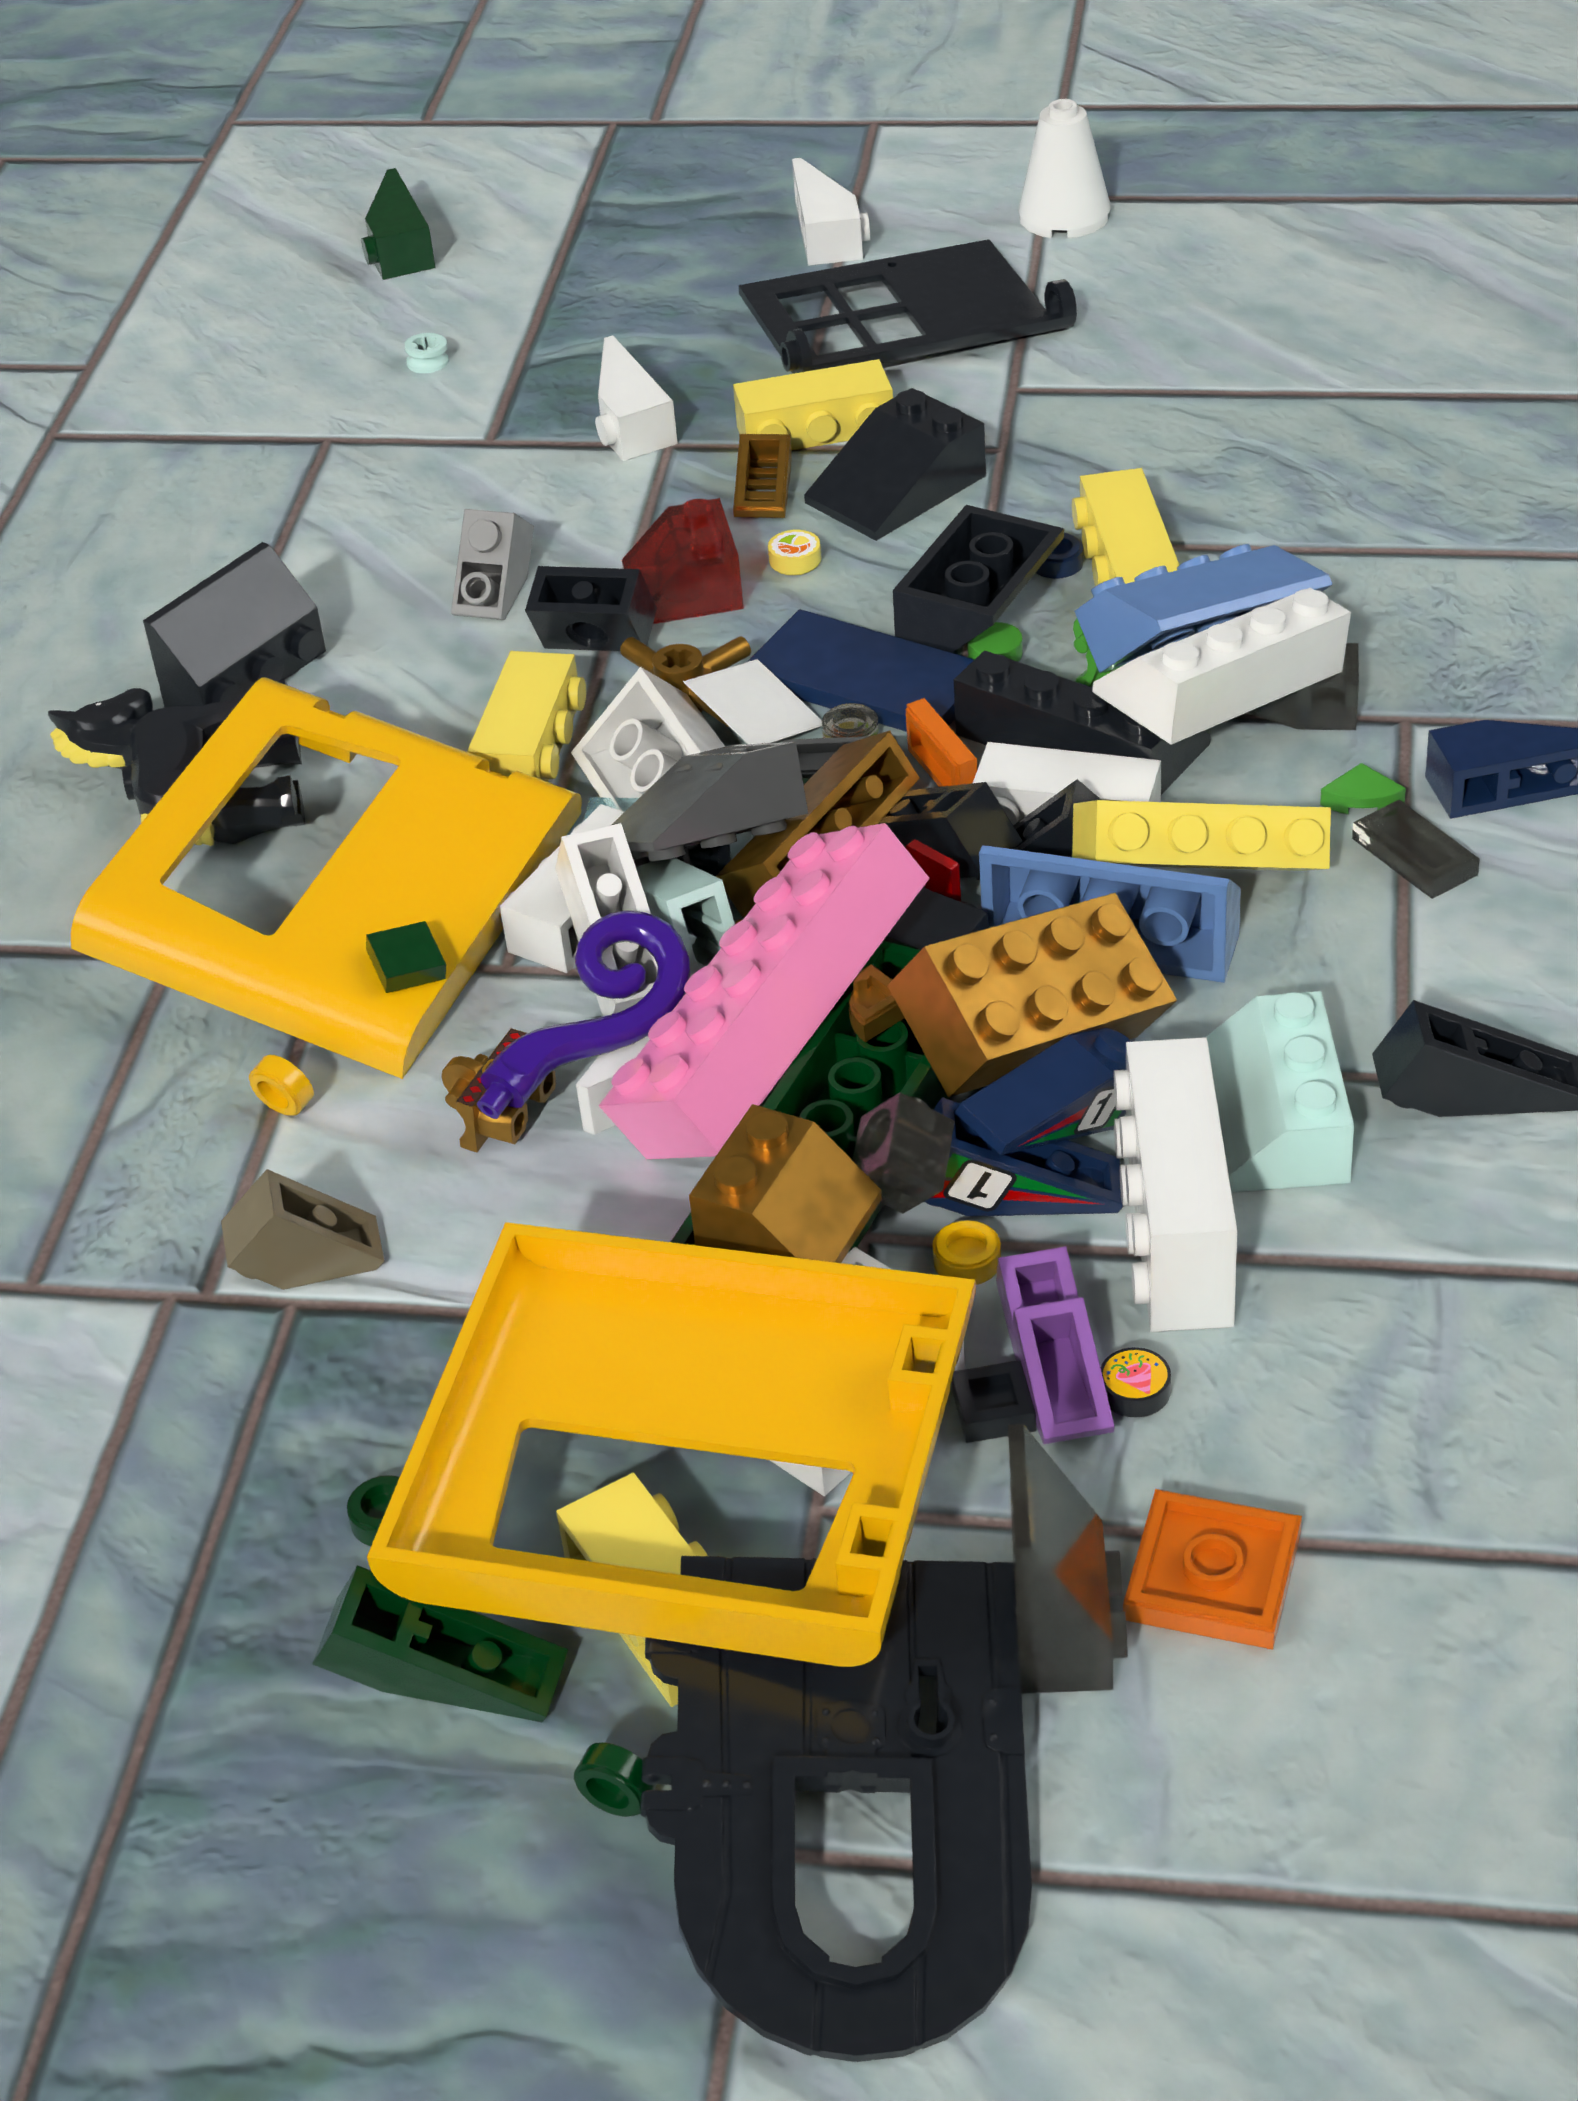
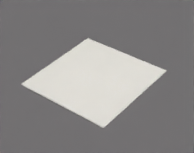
(754, 703)

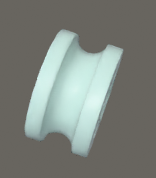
(426, 352)

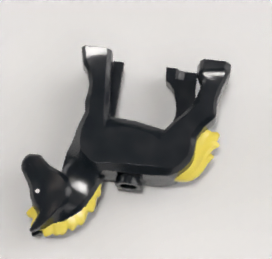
(160, 745)

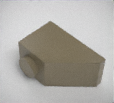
(298, 1235)

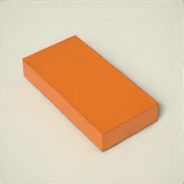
(937, 746)

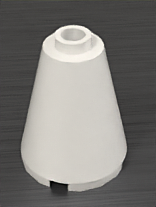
(1064, 175)

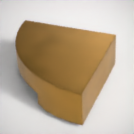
(872, 1004)

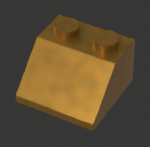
(782, 1191)

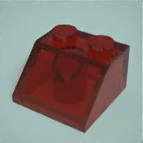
(689, 562)

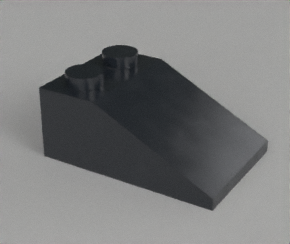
(900, 464)

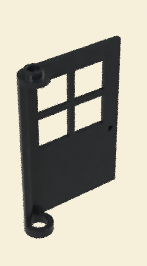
(950, 294)

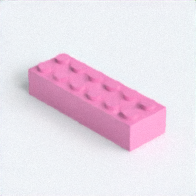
(763, 992)

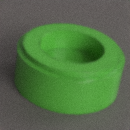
(998, 639)

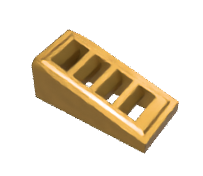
(762, 465)

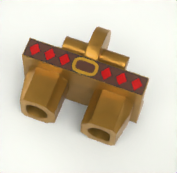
(465, 1088)

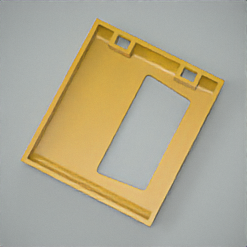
(431, 847)
(694, 1356)

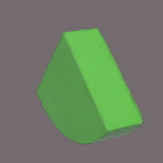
(1361, 789)

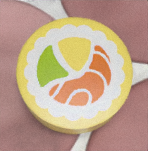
(794, 552)

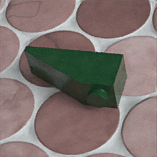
(396, 231)
(437, 1652)

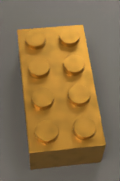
(1026, 984)

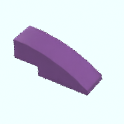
(1054, 1345)

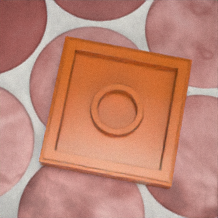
(1213, 1568)

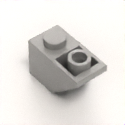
(491, 563)

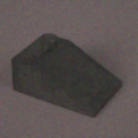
(1060, 1578)

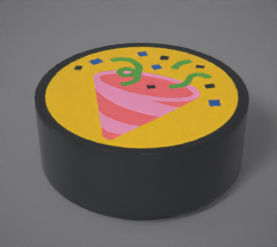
(1136, 1381)

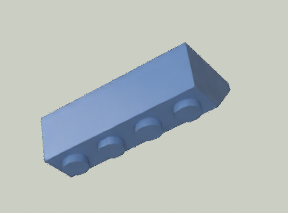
(1167, 607)
(1181, 917)

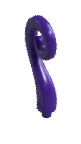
(531, 1057)

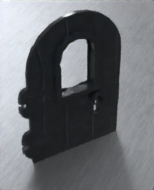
(780, 1726)

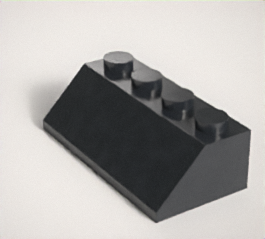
(1036, 708)

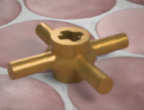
(684, 662)

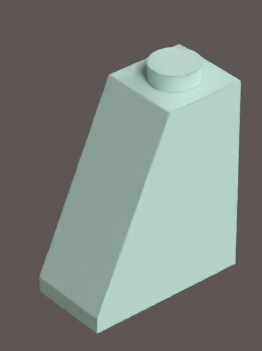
(691, 903)

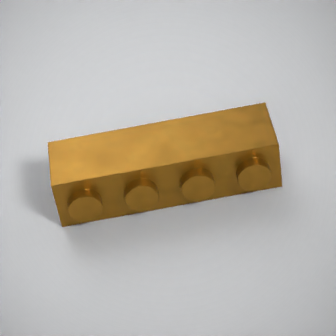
(849, 790)

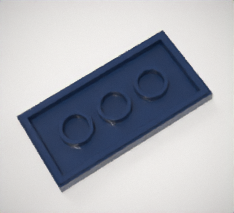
(846, 664)

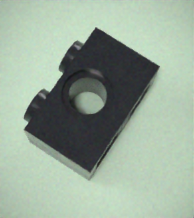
(590, 607)

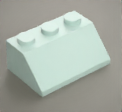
(1281, 1095)

